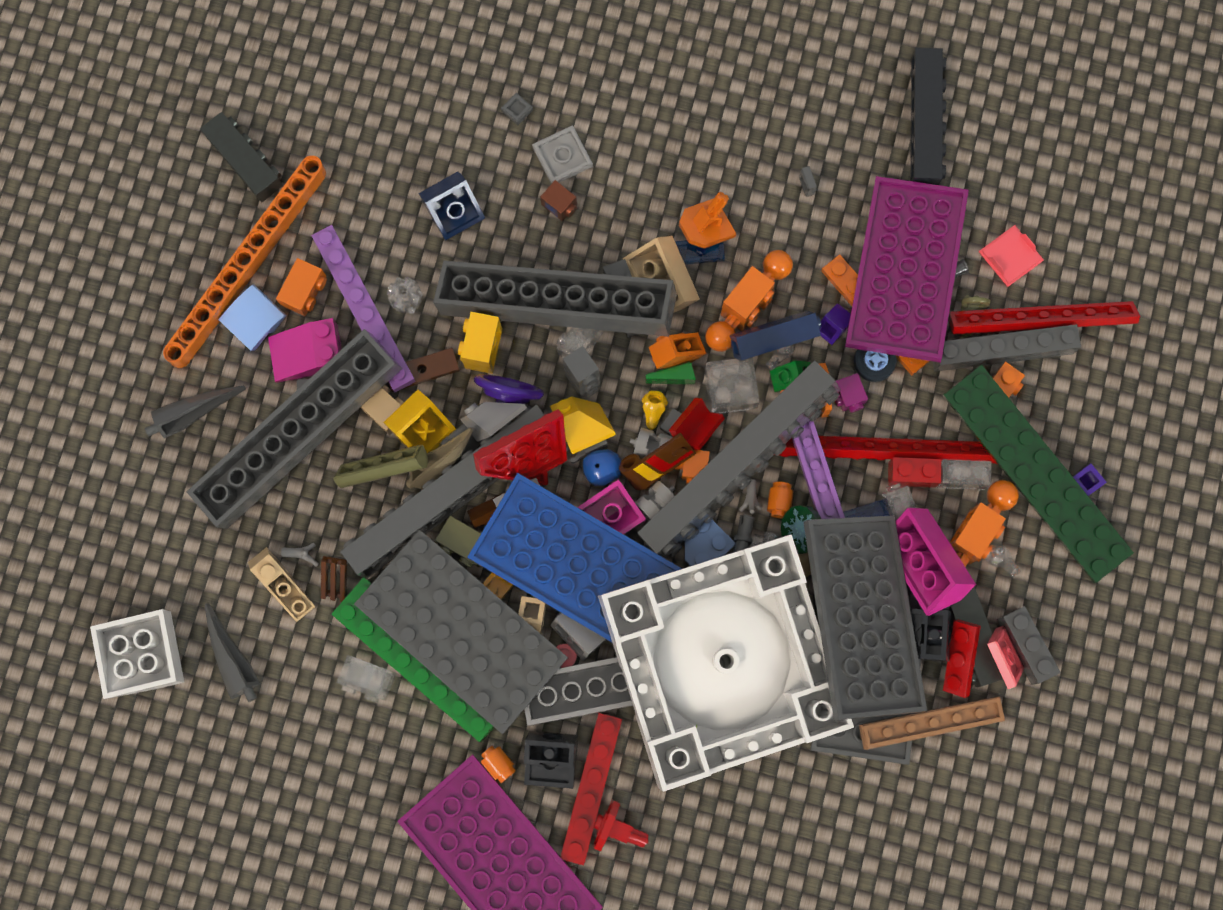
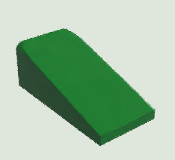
(674, 375)

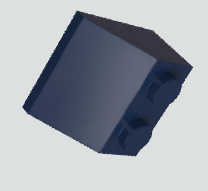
(452, 205)

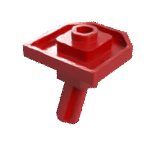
(614, 828)

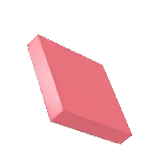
(1005, 657)

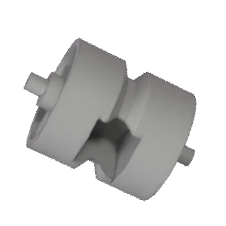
(648, 442)
(658, 497)

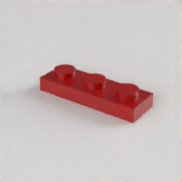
(962, 658)

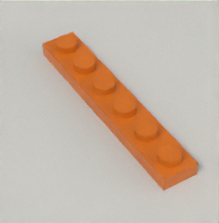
(845, 281)

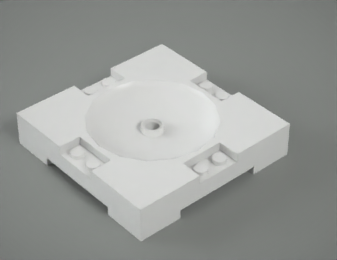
(670, 651)

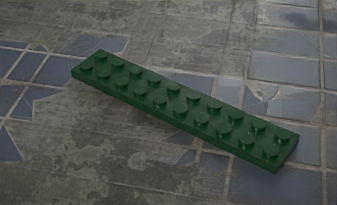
(1038, 474)

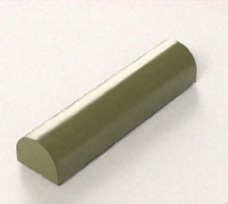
(381, 466)

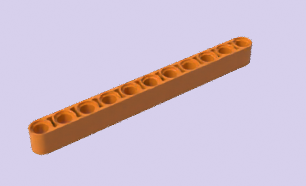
(245, 272)

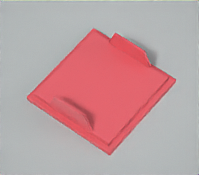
(1011, 255)

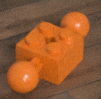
(747, 299)
(984, 523)

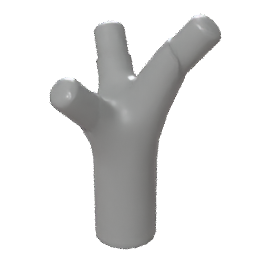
(751, 498)
(301, 553)

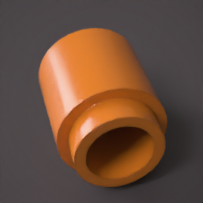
(780, 499)
(497, 763)

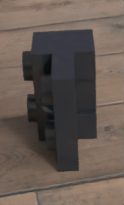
(936, 634)
(550, 759)

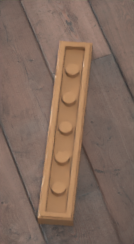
(931, 722)

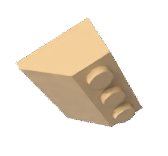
(663, 261)

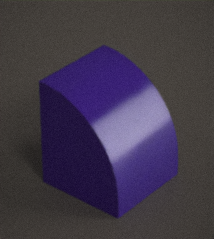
(834, 324)
(1089, 479)

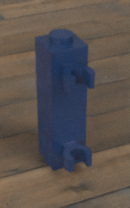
(775, 335)

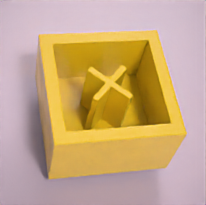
(480, 342)
(419, 423)

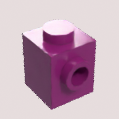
(852, 394)

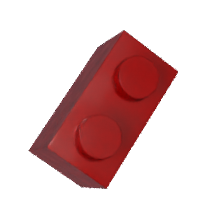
(914, 472)

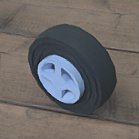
(879, 371)

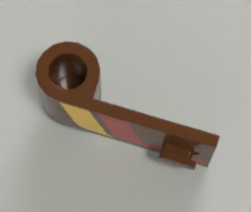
(646, 471)

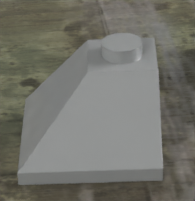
(489, 417)

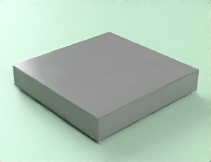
(562, 155)

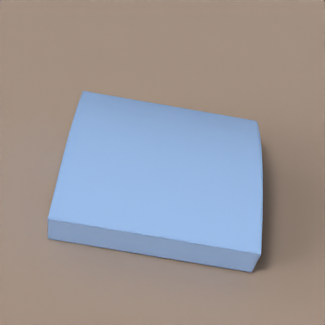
(252, 317)

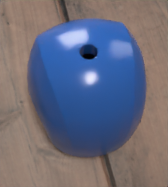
(608, 467)

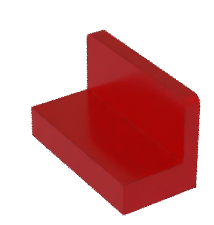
(696, 424)

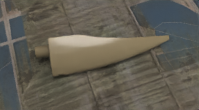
(439, 460)

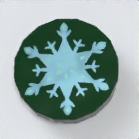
(793, 525)

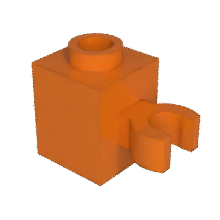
(694, 465)

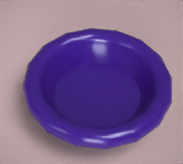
(507, 389)

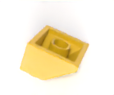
(583, 423)

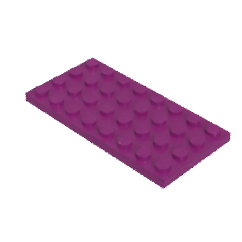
(907, 269)
(491, 847)

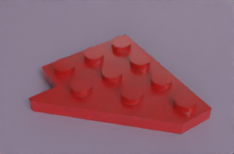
(526, 451)

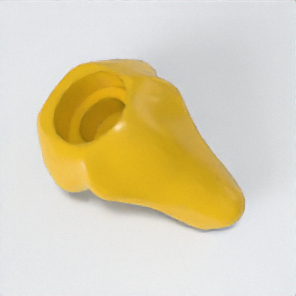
(653, 406)

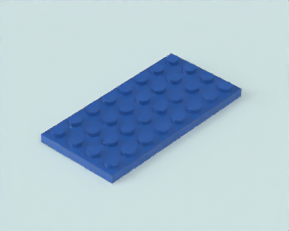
(562, 553)

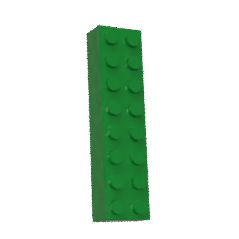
(408, 665)

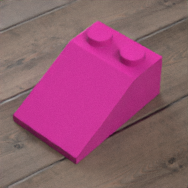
(304, 349)

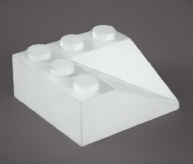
(137, 654)

